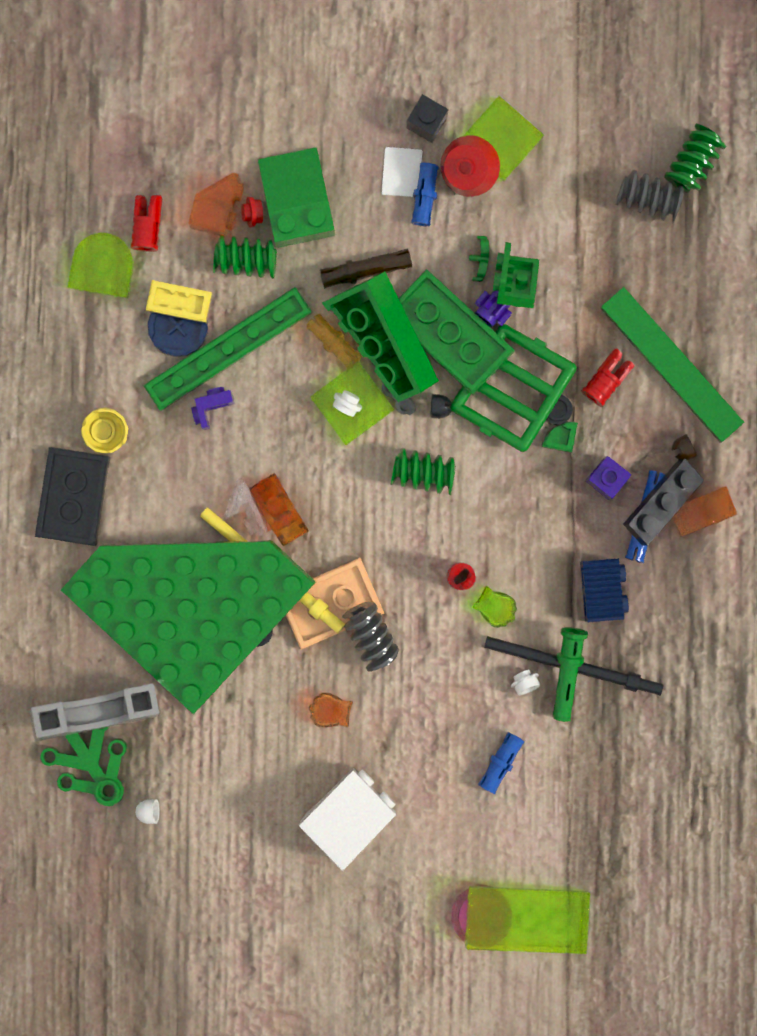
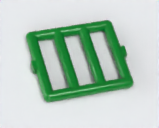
(535, 418)

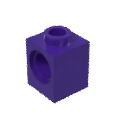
(608, 478)

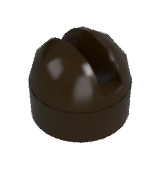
(685, 446)

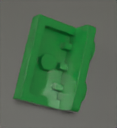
(517, 279)

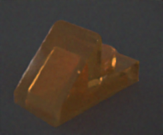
(704, 511)

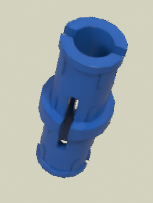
(425, 194)
(501, 763)

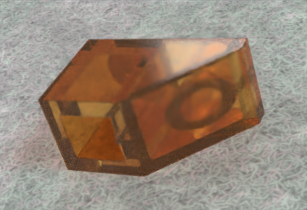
(214, 206)
(278, 509)

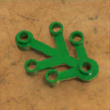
(89, 761)

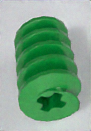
(695, 158)
(245, 257)
(424, 471)

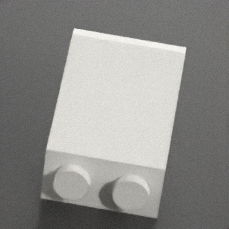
(348, 817)

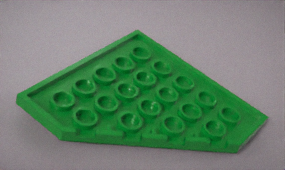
(189, 606)

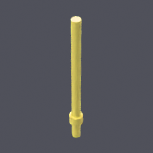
(317, 608)

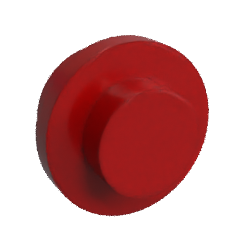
(252, 211)

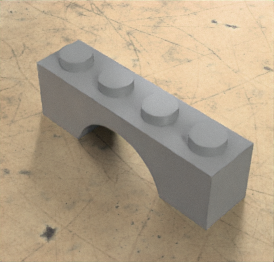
(94, 713)

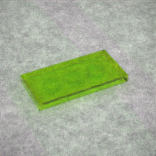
(527, 920)

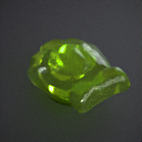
(496, 607)

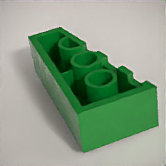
(384, 335)

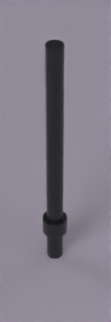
(630, 681)

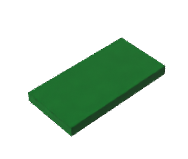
(453, 333)

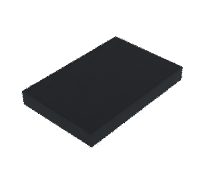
(72, 496)

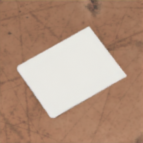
(401, 171)

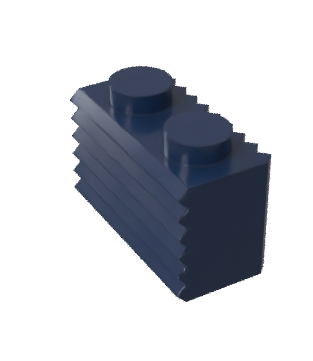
(603, 590)

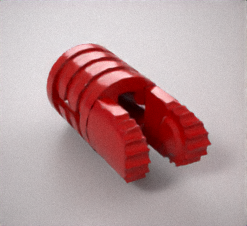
(146, 228)
(604, 382)
(454, 570)

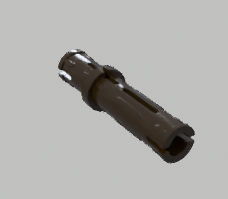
(365, 268)

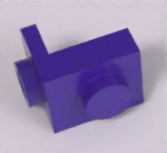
(215, 399)

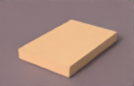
(341, 591)

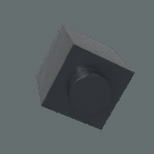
(427, 118)

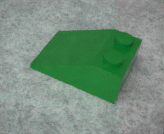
(296, 197)

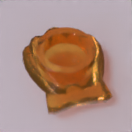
(330, 711)

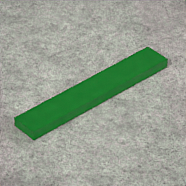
(227, 349)
(672, 365)

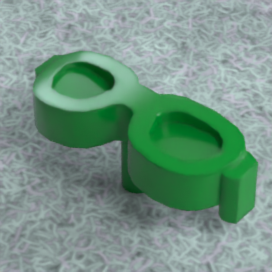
(483, 259)

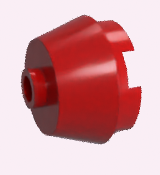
(470, 166)

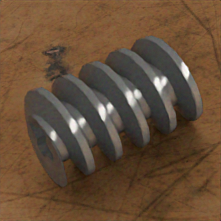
(650, 195)
(373, 635)

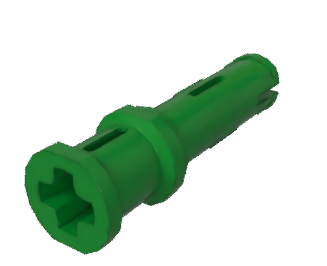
(569, 659)

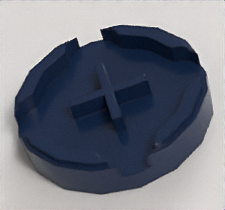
(176, 335)

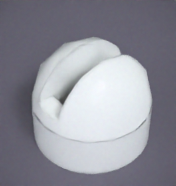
(148, 811)

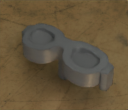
(403, 407)

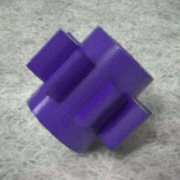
(490, 311)

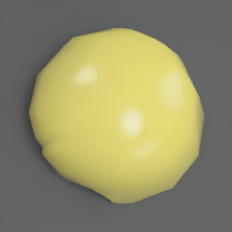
(104, 430)

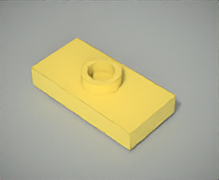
(178, 301)

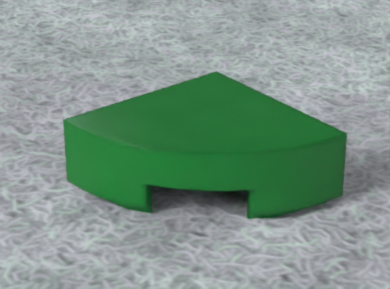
(561, 437)

